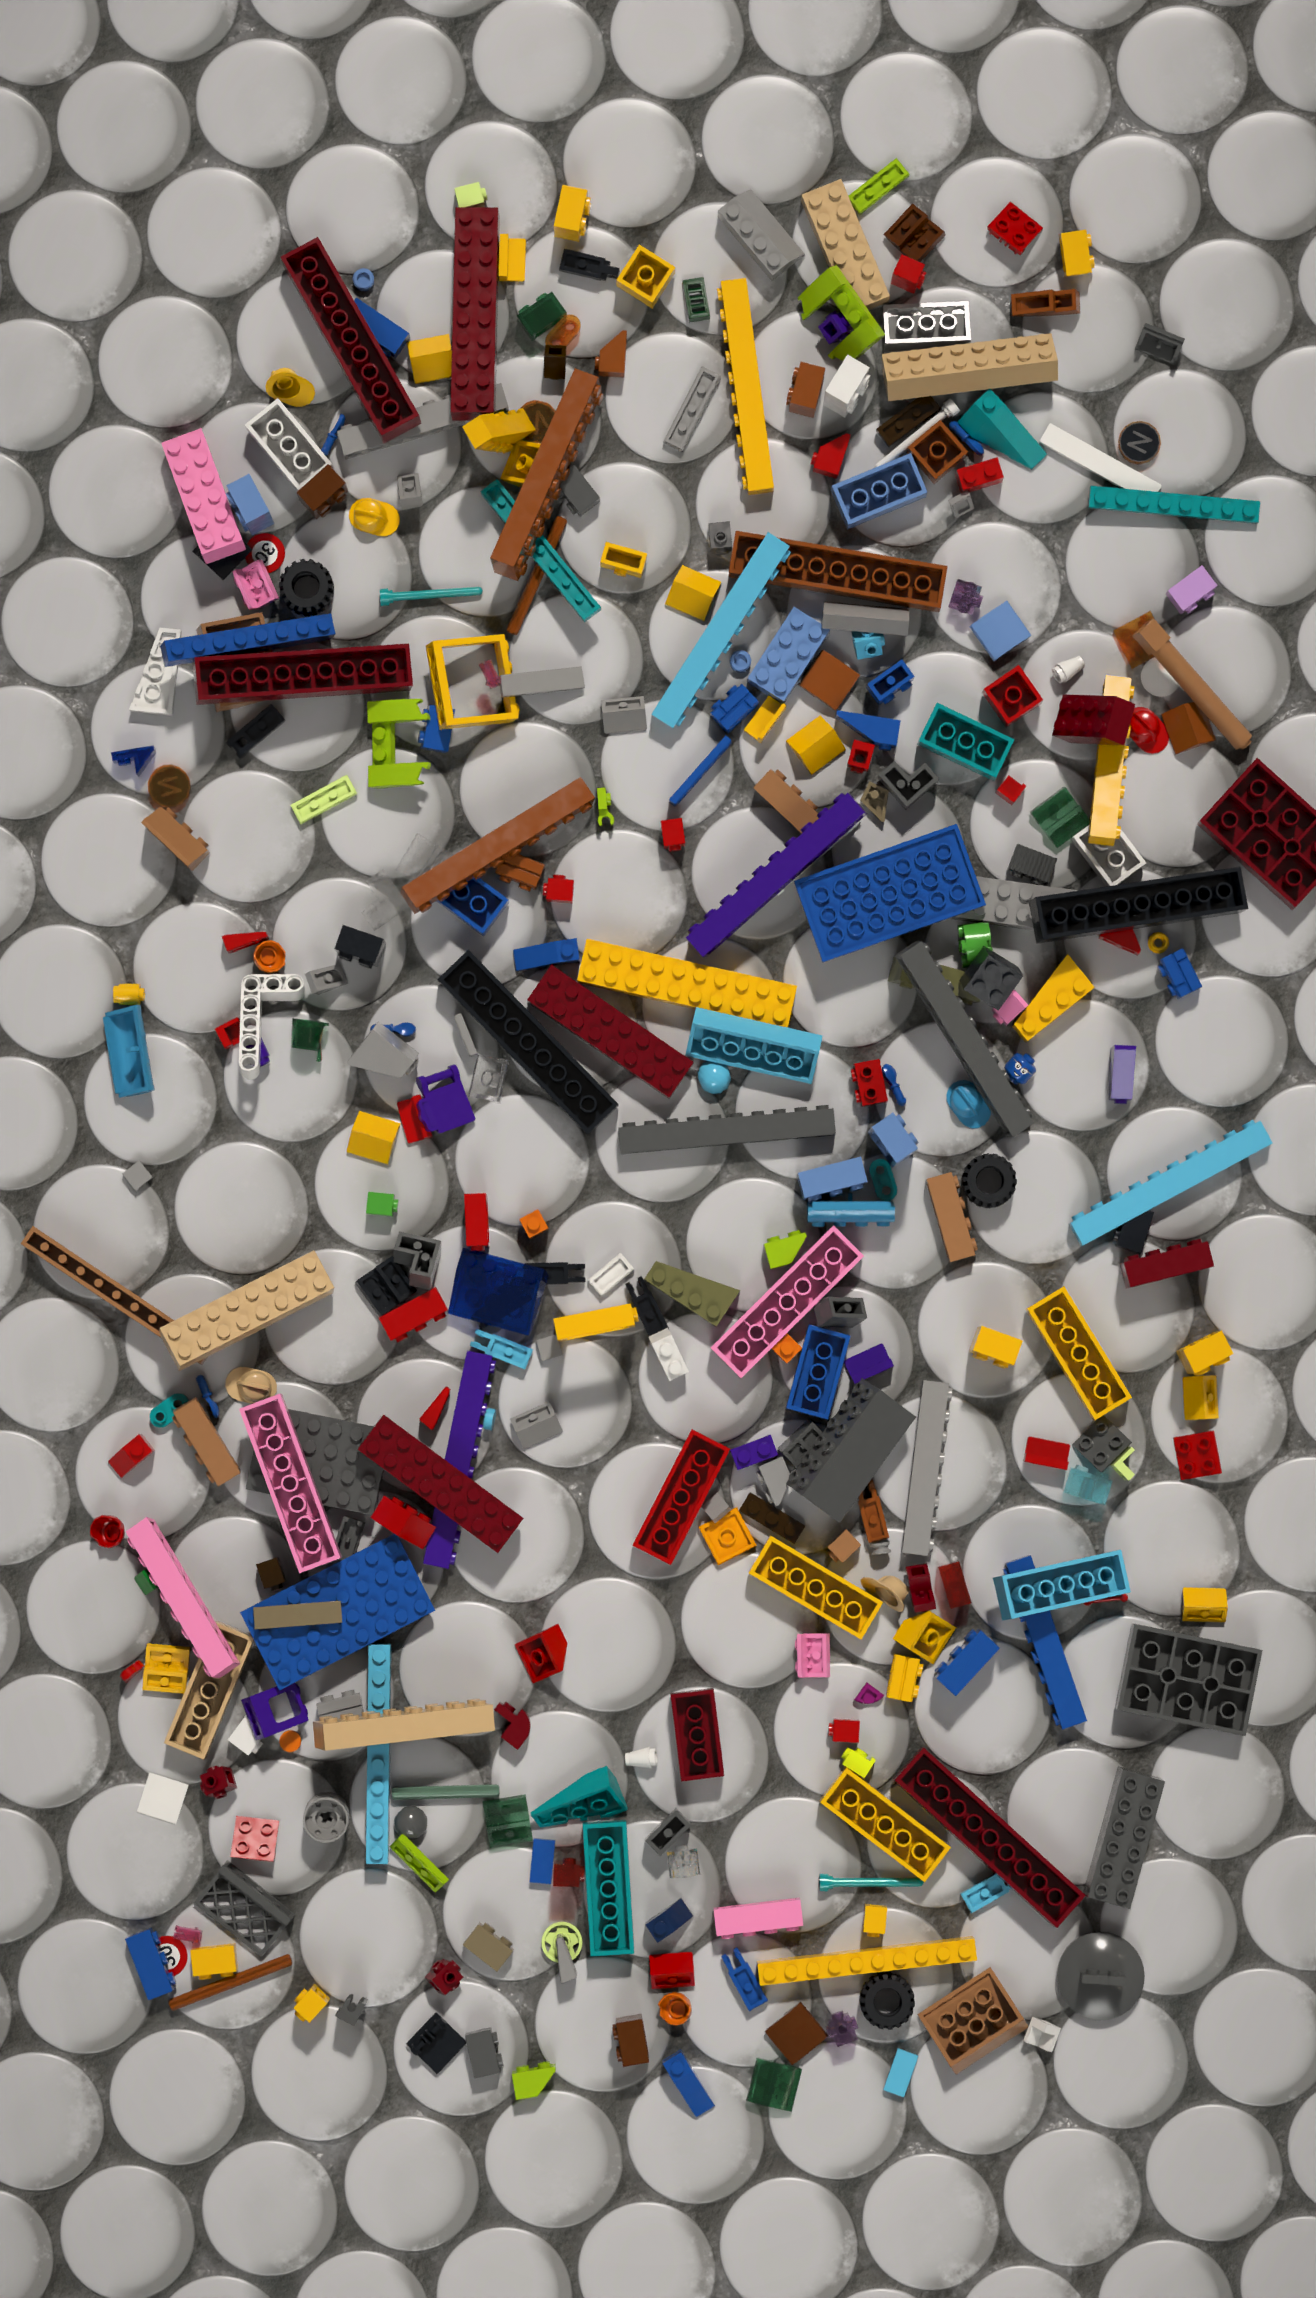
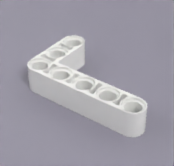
(254, 1016)

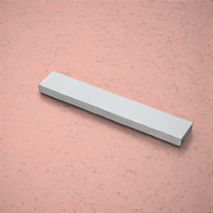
(1096, 460)

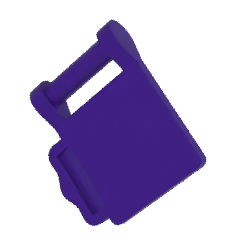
(445, 1106)

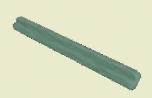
(445, 1792)

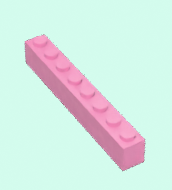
(182, 1598)

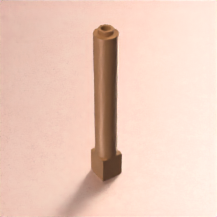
(1156, 642)

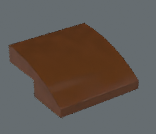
(914, 234)
(796, 2033)

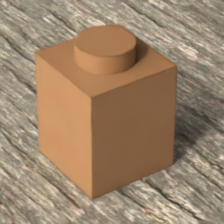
(843, 1546)

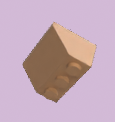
(176, 837)

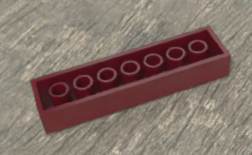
(610, 1031)
(440, 1483)

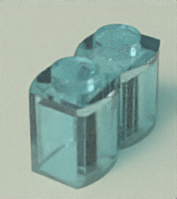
(1088, 1485)

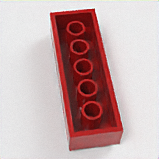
(681, 1497)

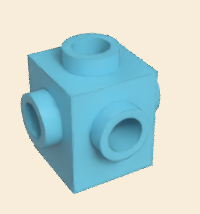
(867, 644)

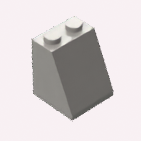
(384, 1053)

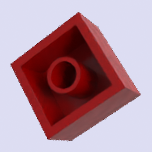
(1012, 696)
(404, 1521)

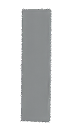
(691, 409)
(542, 681)

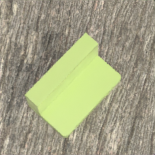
(1120, 1467)

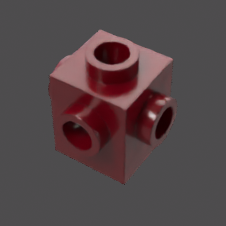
(217, 1782)
(444, 1976)

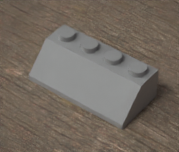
(760, 234)

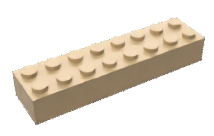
(970, 367)
(246, 1310)
(402, 1726)

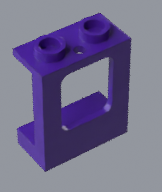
(261, 1715)

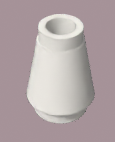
(1067, 669)
(642, 1758)

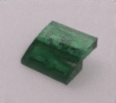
(1060, 817)
(507, 1821)
(774, 2084)

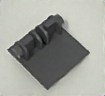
(1101, 1443)

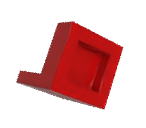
(1010, 790)
(229, 1033)

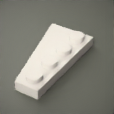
(158, 683)

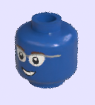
(1020, 1068)

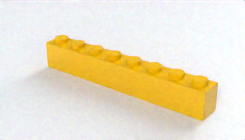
(1108, 776)

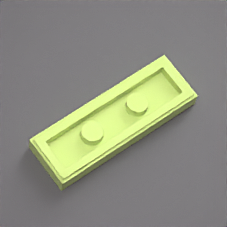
(323, 799)

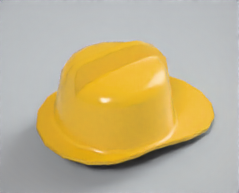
(290, 388)
(374, 517)

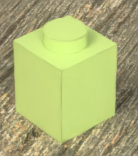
(471, 195)

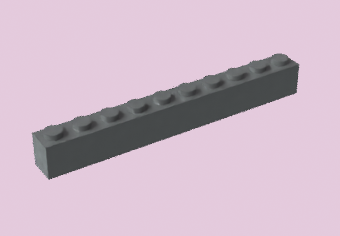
(964, 1038)
(727, 1131)

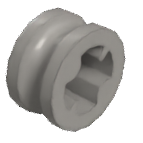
(880, 1548)

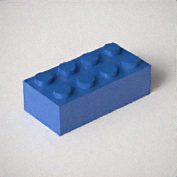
(818, 1372)

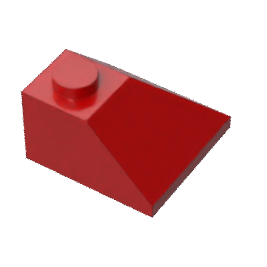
(543, 1653)

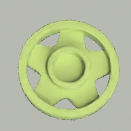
(570, 1939)

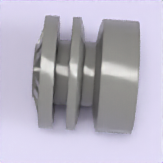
(329, 1829)

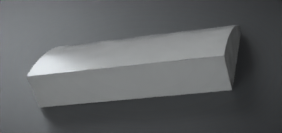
(925, 325)
(865, 618)

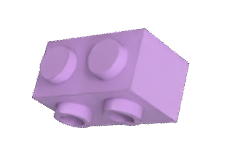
(1191, 590)

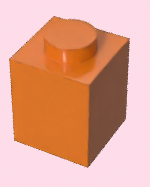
(534, 1224)
(786, 1348)

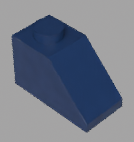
(668, 1920)

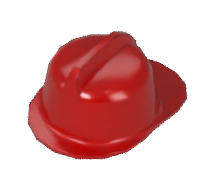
(1148, 731)

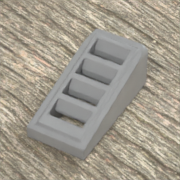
(566, 1966)

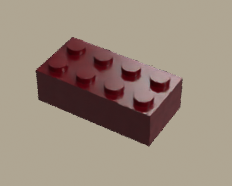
(1093, 719)
(1168, 1264)
(697, 1734)

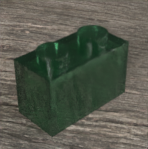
(541, 315)

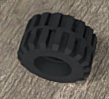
(298, 571)
(1006, 1172)
(892, 2019)

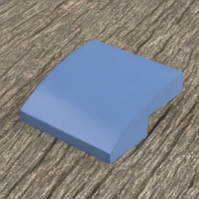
(1000, 631)

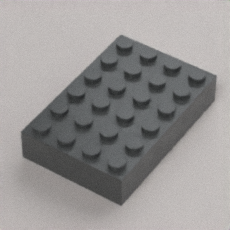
(339, 1470)
(1188, 1679)

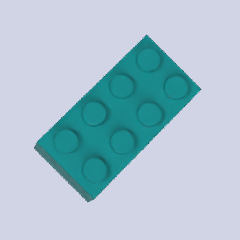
(965, 741)

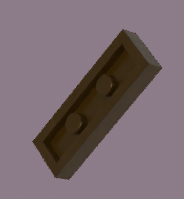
(907, 419)
(772, 1518)

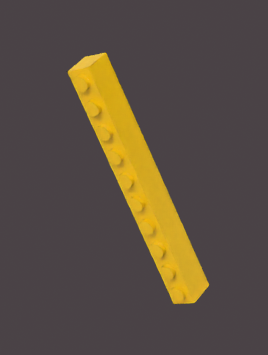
(747, 387)
(867, 1960)

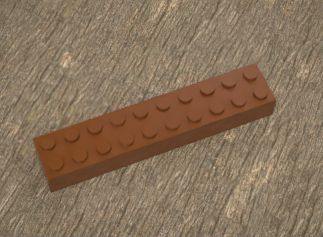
(546, 474)
(849, 573)

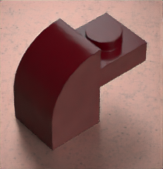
(920, 1588)
(519, 1727)

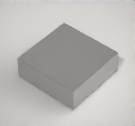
(961, 504)
(137, 1175)
(549, 1347)
(716, 1507)

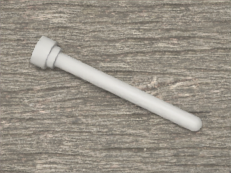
(947, 410)

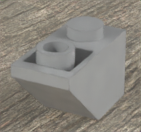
(775, 1476)

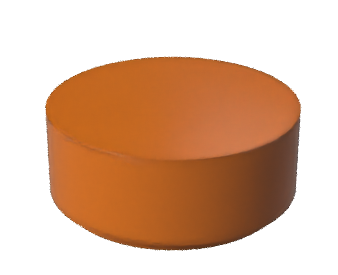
(290, 1741)

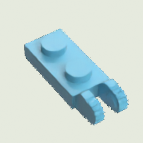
(504, 1349)
(984, 1892)

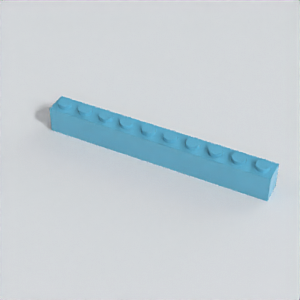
(721, 629)
(1170, 1183)
(378, 1758)

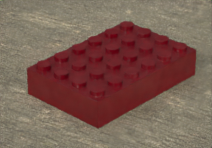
(1267, 832)

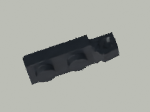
(587, 266)

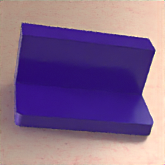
(868, 1363)

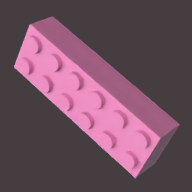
(203, 496)

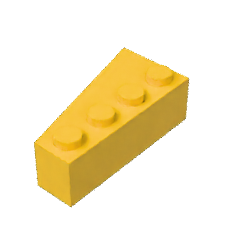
(499, 430)
(1056, 996)

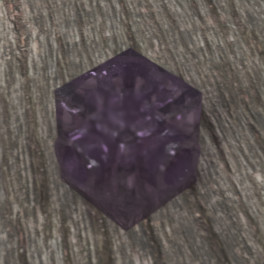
(966, 597)
(842, 2036)

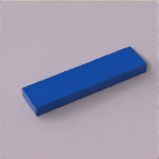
(700, 771)

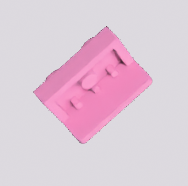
(255, 585)
(813, 1655)

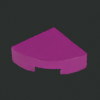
(868, 1694)

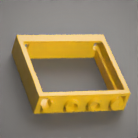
(440, 684)
(595, 1322)

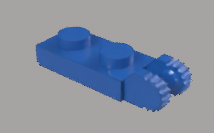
(745, 1981)

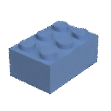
(249, 505)
(832, 1179)

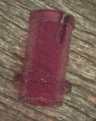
(490, 674)
(189, 1934)

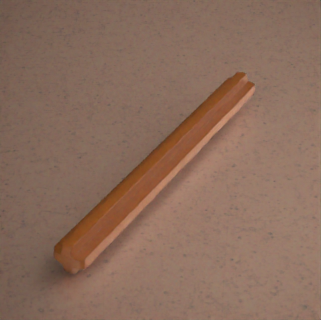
(534, 580)
(230, 1982)

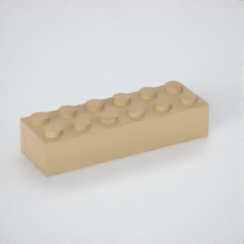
(844, 241)
(207, 1699)

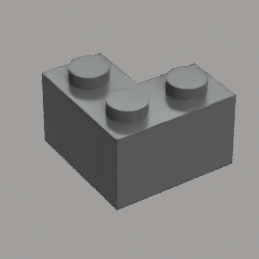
(907, 788)
(421, 1255)

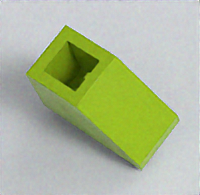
(783, 1251)
(531, 2081)

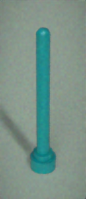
(389, 596)
(828, 1882)

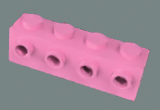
(758, 1916)

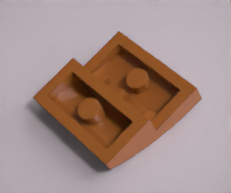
(829, 679)

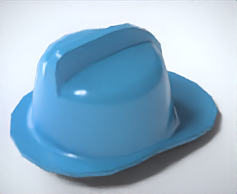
(968, 1104)

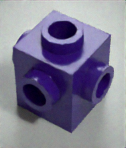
(835, 327)

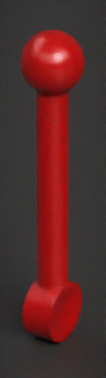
(1123, 1597)

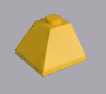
(925, 1635)

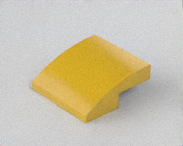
(166, 1668)

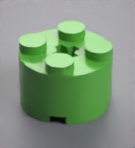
(973, 939)

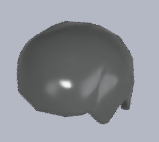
(410, 1822)

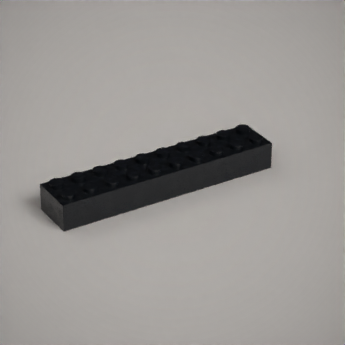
(1138, 905)
(528, 1042)

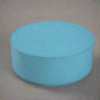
(489, 1419)

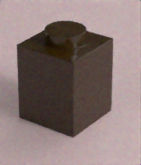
(555, 362)
(271, 1574)

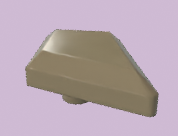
(875, 800)

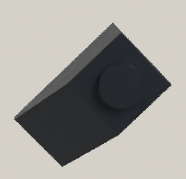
(1133, 1233)

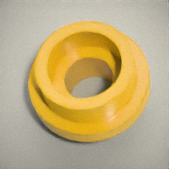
(1161, 936)

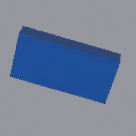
(542, 1861)

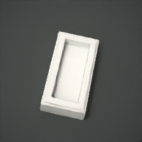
(610, 1274)

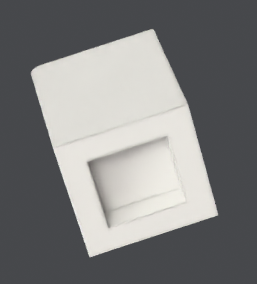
(1042, 2034)

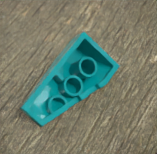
(998, 428)
(589, 1796)

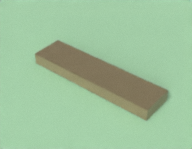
(297, 1614)

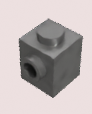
(720, 537)

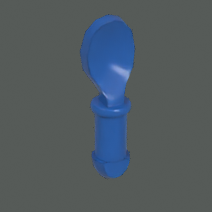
(331, 436)
(973, 444)
(404, 1029)
(890, 1076)
(206, 1394)

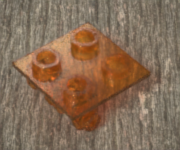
(1133, 651)

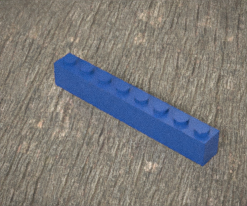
(248, 639)
(1051, 1659)

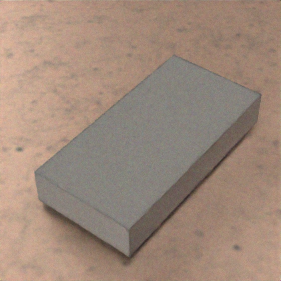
(465, 1035)

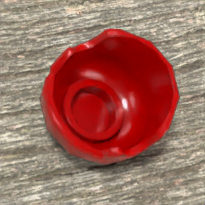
(107, 1531)

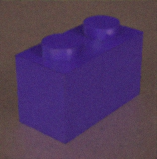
(753, 1452)

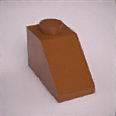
(613, 357)

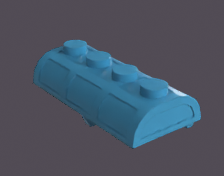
(128, 1051)
(850, 1211)

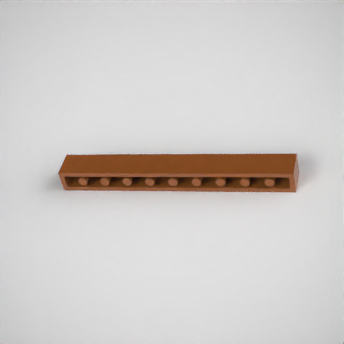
(498, 845)

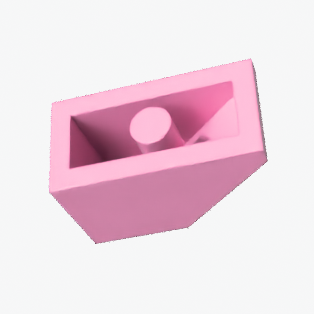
(1010, 1009)

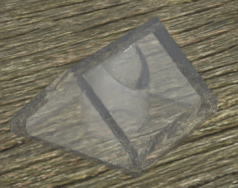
(489, 1078)

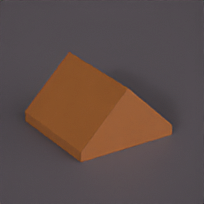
(1187, 727)

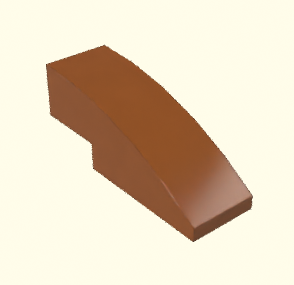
(1046, 303)

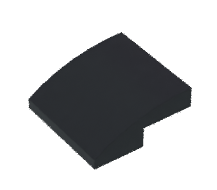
(385, 1286)

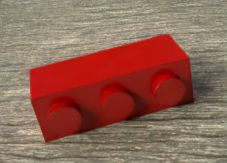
(414, 1315)

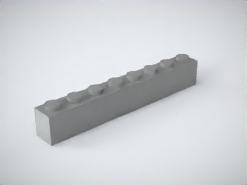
(434, 419)
(925, 1468)

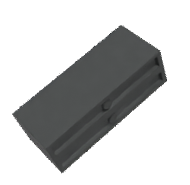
(850, 1450)
(1124, 1837)

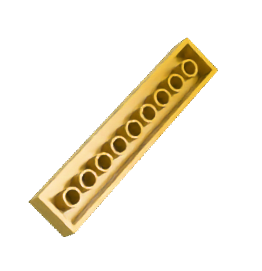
(685, 983)

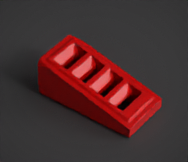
(237, 942)
(434, 1411)

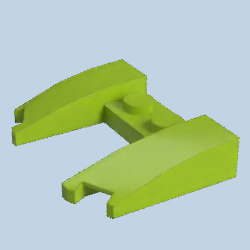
(836, 286)
(383, 716)

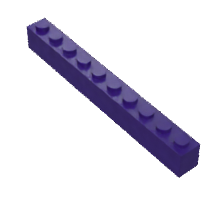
(461, 1449)

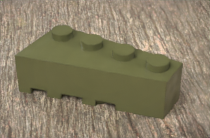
(898, 976)
(698, 1294)

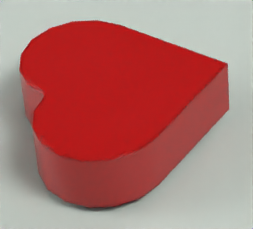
(131, 1671)

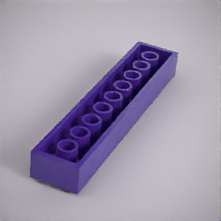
(776, 875)

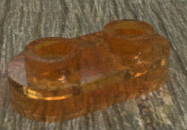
(562, 334)

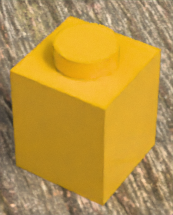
(874, 1920)

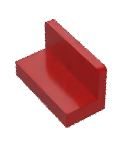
(413, 1127)
(1047, 1453)
(672, 1970)

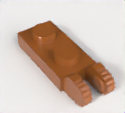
(873, 1516)

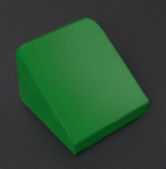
(144, 1582)

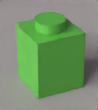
(381, 1204)

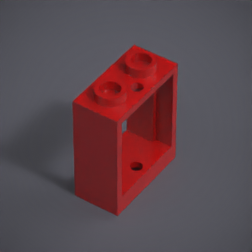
(476, 1221)

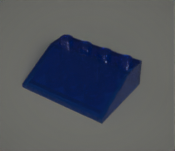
(497, 1291)

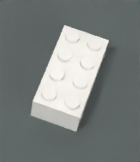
(287, 444)

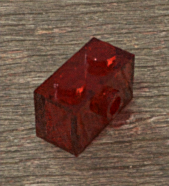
(568, 1873)

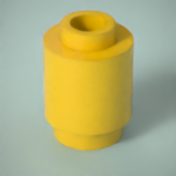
(128, 994)

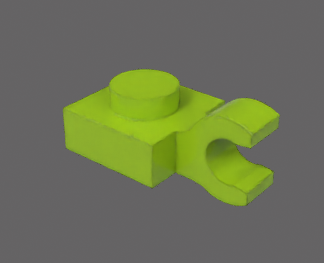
(604, 800)

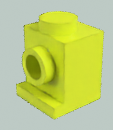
(857, 1761)

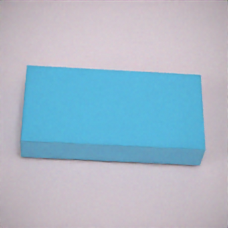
(900, 2072)

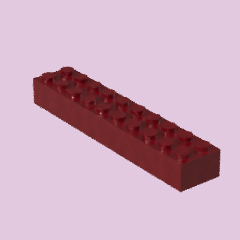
(475, 312)
(350, 340)
(302, 674)
(989, 1837)

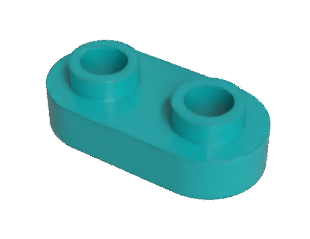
(882, 1180)
(166, 1408)

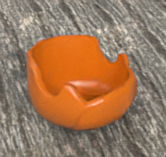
(269, 956)
(675, 2008)

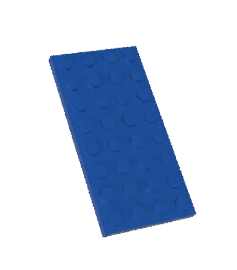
(889, 893)
(376, 1596)

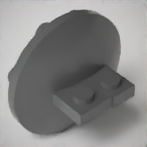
(1100, 1975)

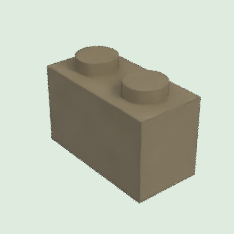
(489, 1946)

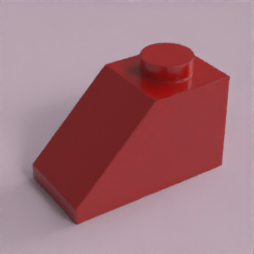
(831, 456)
(1123, 939)
(131, 1455)

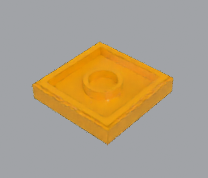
(727, 1536)

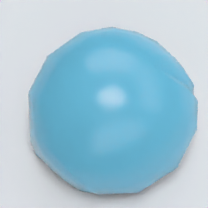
(714, 1077)

